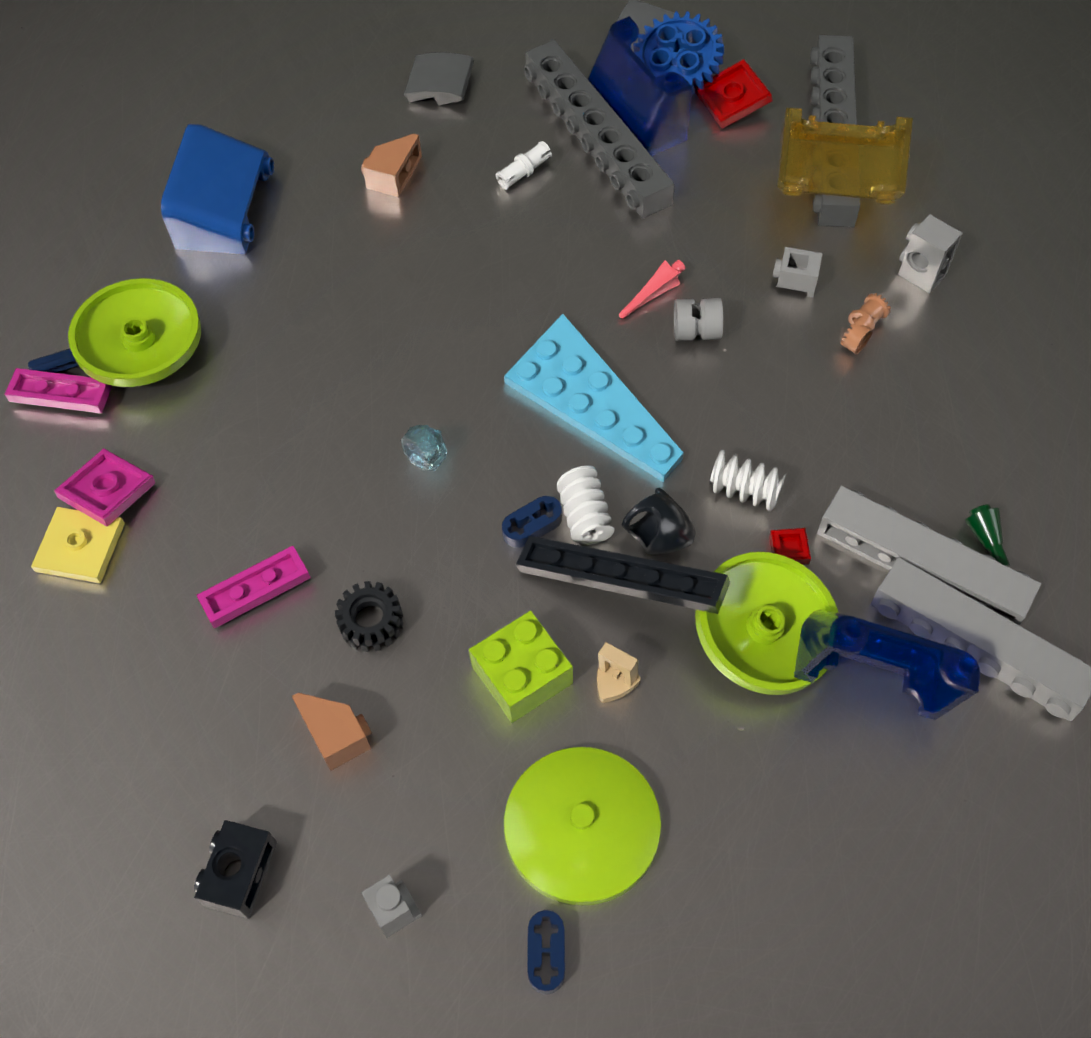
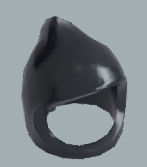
(663, 527)

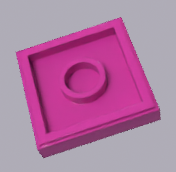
(105, 487)

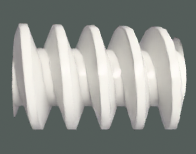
(746, 481)
(585, 506)

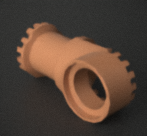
(864, 322)

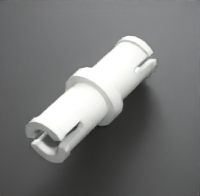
(523, 165)

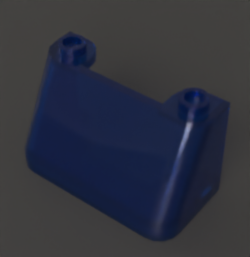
(648, 105)
(932, 671)

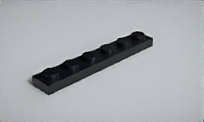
(624, 574)

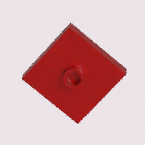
(733, 94)

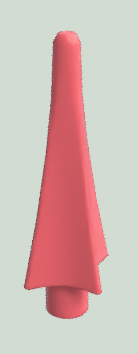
(662, 281)

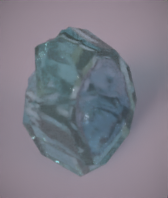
(424, 447)

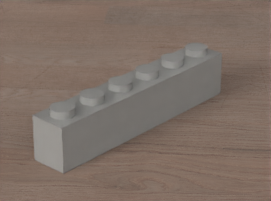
(885, 535)
(999, 645)

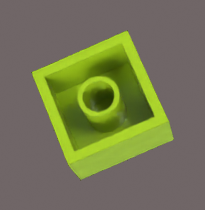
(521, 666)

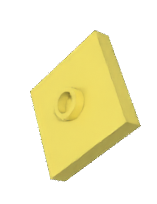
(77, 546)

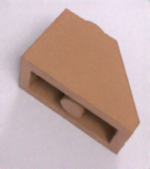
(392, 165)
(334, 728)

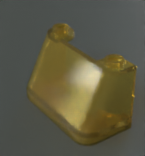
(843, 158)

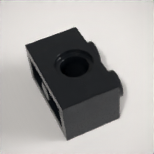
(237, 892)

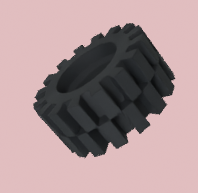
(363, 598)

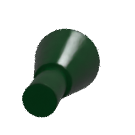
(986, 526)

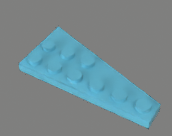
(581, 389)

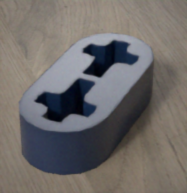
(531, 521)
(556, 952)

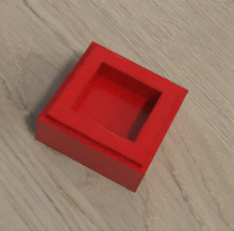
(791, 543)

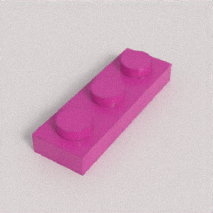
(57, 390)
(253, 586)

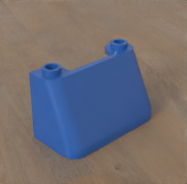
(212, 191)

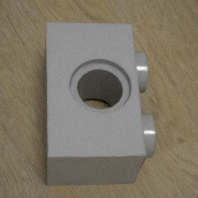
(928, 252)

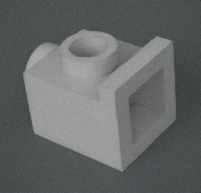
(798, 270)
(391, 905)

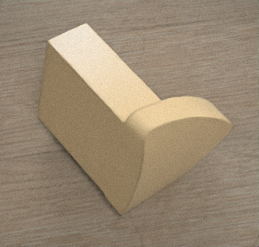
(616, 673)

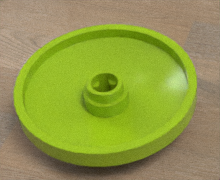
(134, 332)
(761, 621)
(582, 826)

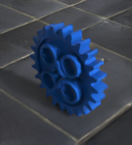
(680, 45)

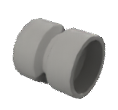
(698, 319)

